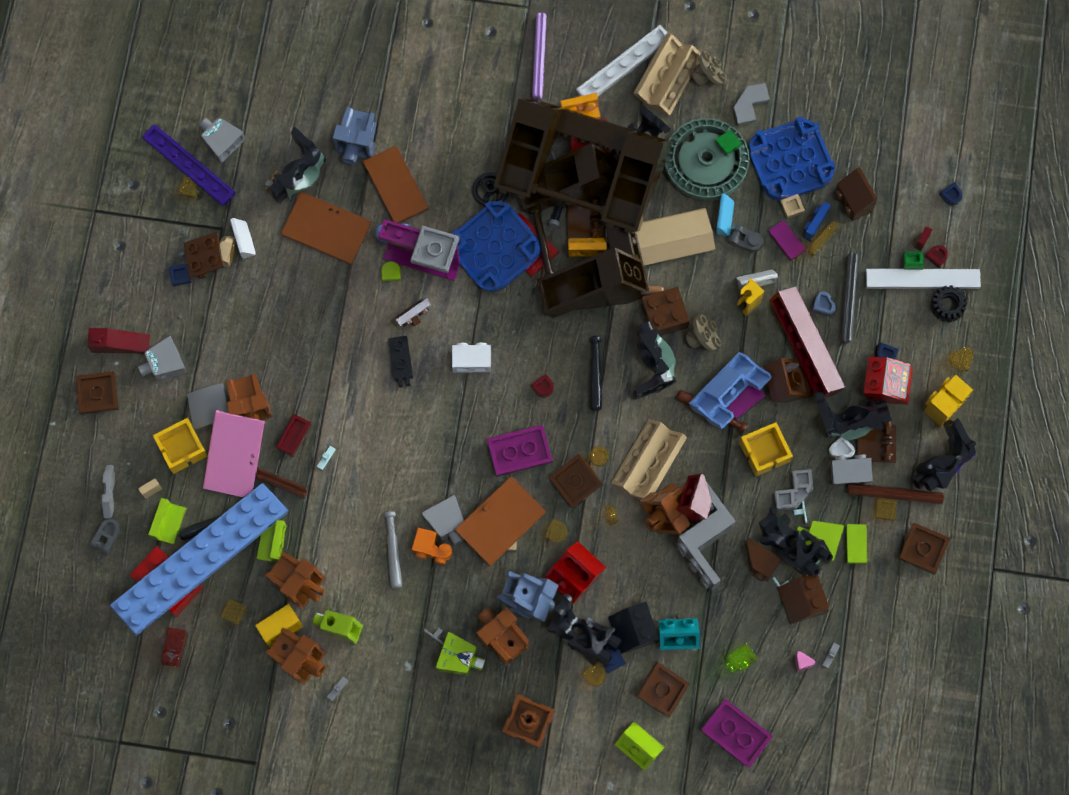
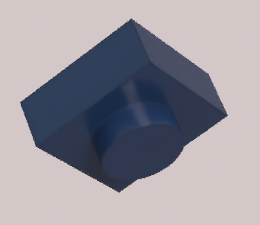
(616, 662)

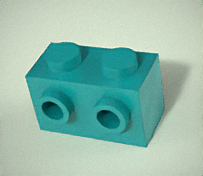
(679, 634)

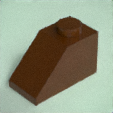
(761, 560)

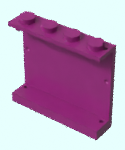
(402, 241)

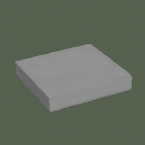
(435, 249)

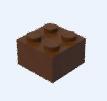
(665, 311)

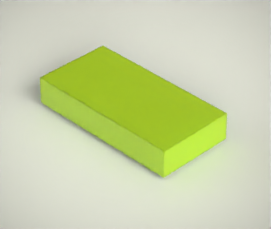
(856, 543)

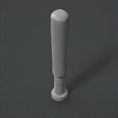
(393, 554)

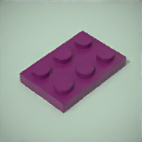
(519, 450)
(736, 733)

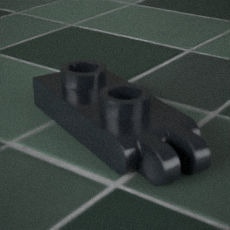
(401, 359)

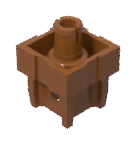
(248, 398)
(663, 510)
(297, 580)
(500, 632)
(298, 656)
(533, 732)

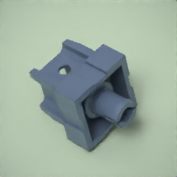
(355, 136)
(531, 596)

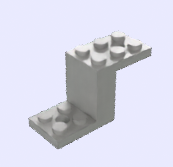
(703, 535)

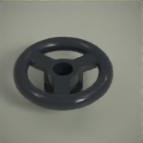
(486, 184)

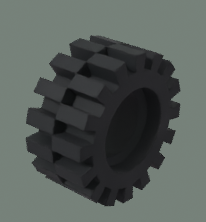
(943, 313)

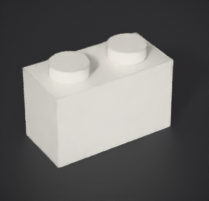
(471, 358)

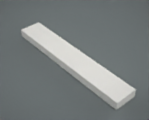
(624, 63)
(922, 278)

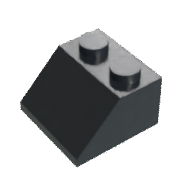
(634, 627)

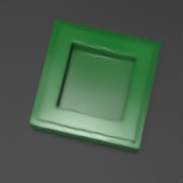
(728, 142)
(913, 260)

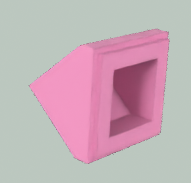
(803, 661)

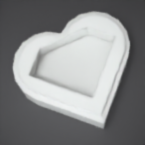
(841, 448)

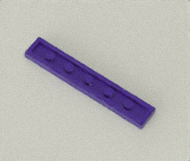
(189, 165)

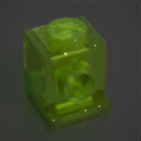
(740, 658)

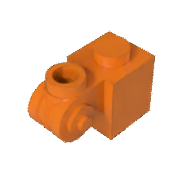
(425, 547)

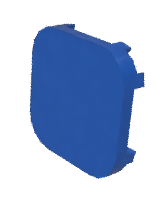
(791, 159)
(496, 246)

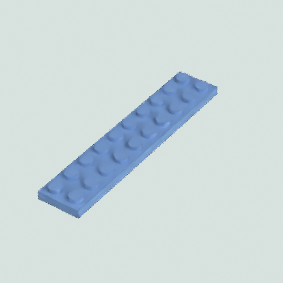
(198, 559)

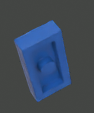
(819, 213)

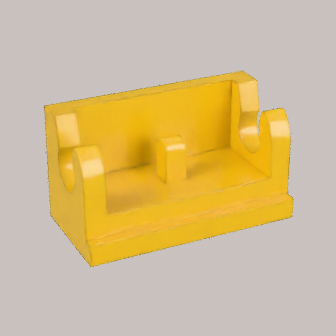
(752, 296)
(271, 626)

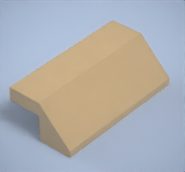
(667, 75)
(675, 236)
(648, 460)

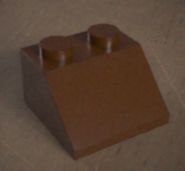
(856, 195)
(787, 381)
(803, 599)

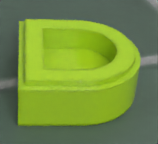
(391, 272)

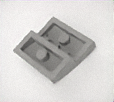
(204, 404)

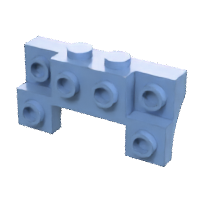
(726, 387)

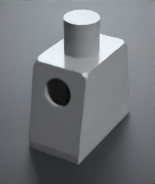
(445, 519)

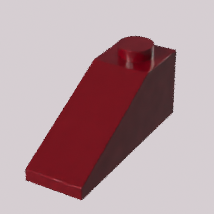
(117, 341)

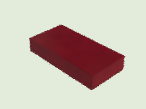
(293, 435)

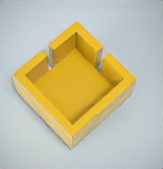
(947, 400)
(181, 445)
(766, 449)

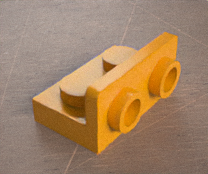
(583, 104)
(586, 247)

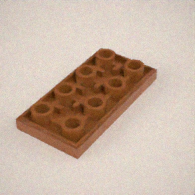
(395, 185)

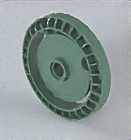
(701, 171)

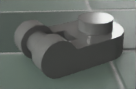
(752, 240)
(109, 529)

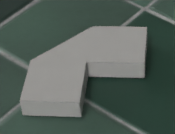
(751, 96)
(107, 497)
(792, 498)

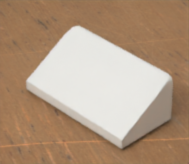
(243, 238)
(761, 278)

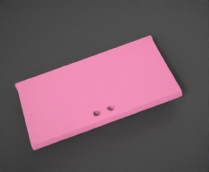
(230, 454)

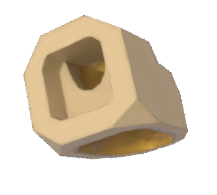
(227, 247)

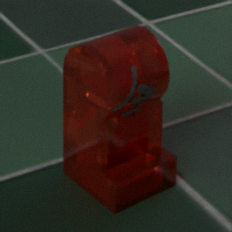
(174, 647)

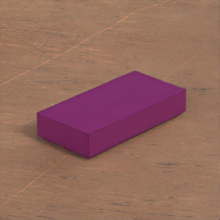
(787, 240)
(745, 401)

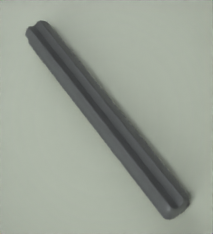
(849, 298)

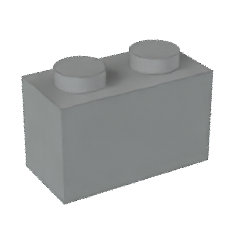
(851, 470)

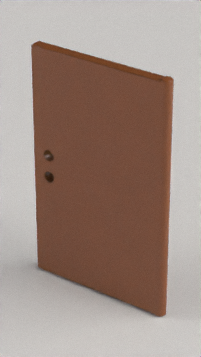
(330, 232)
(505, 519)

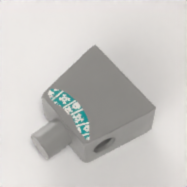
(221, 138)
(163, 361)

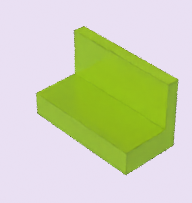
(167, 522)
(272, 542)
(639, 746)

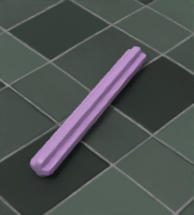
(539, 55)

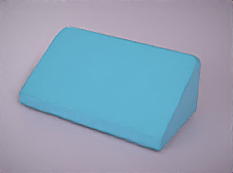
(725, 215)

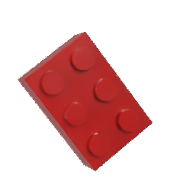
(151, 562)

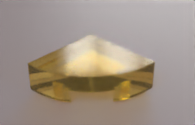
(188, 188)

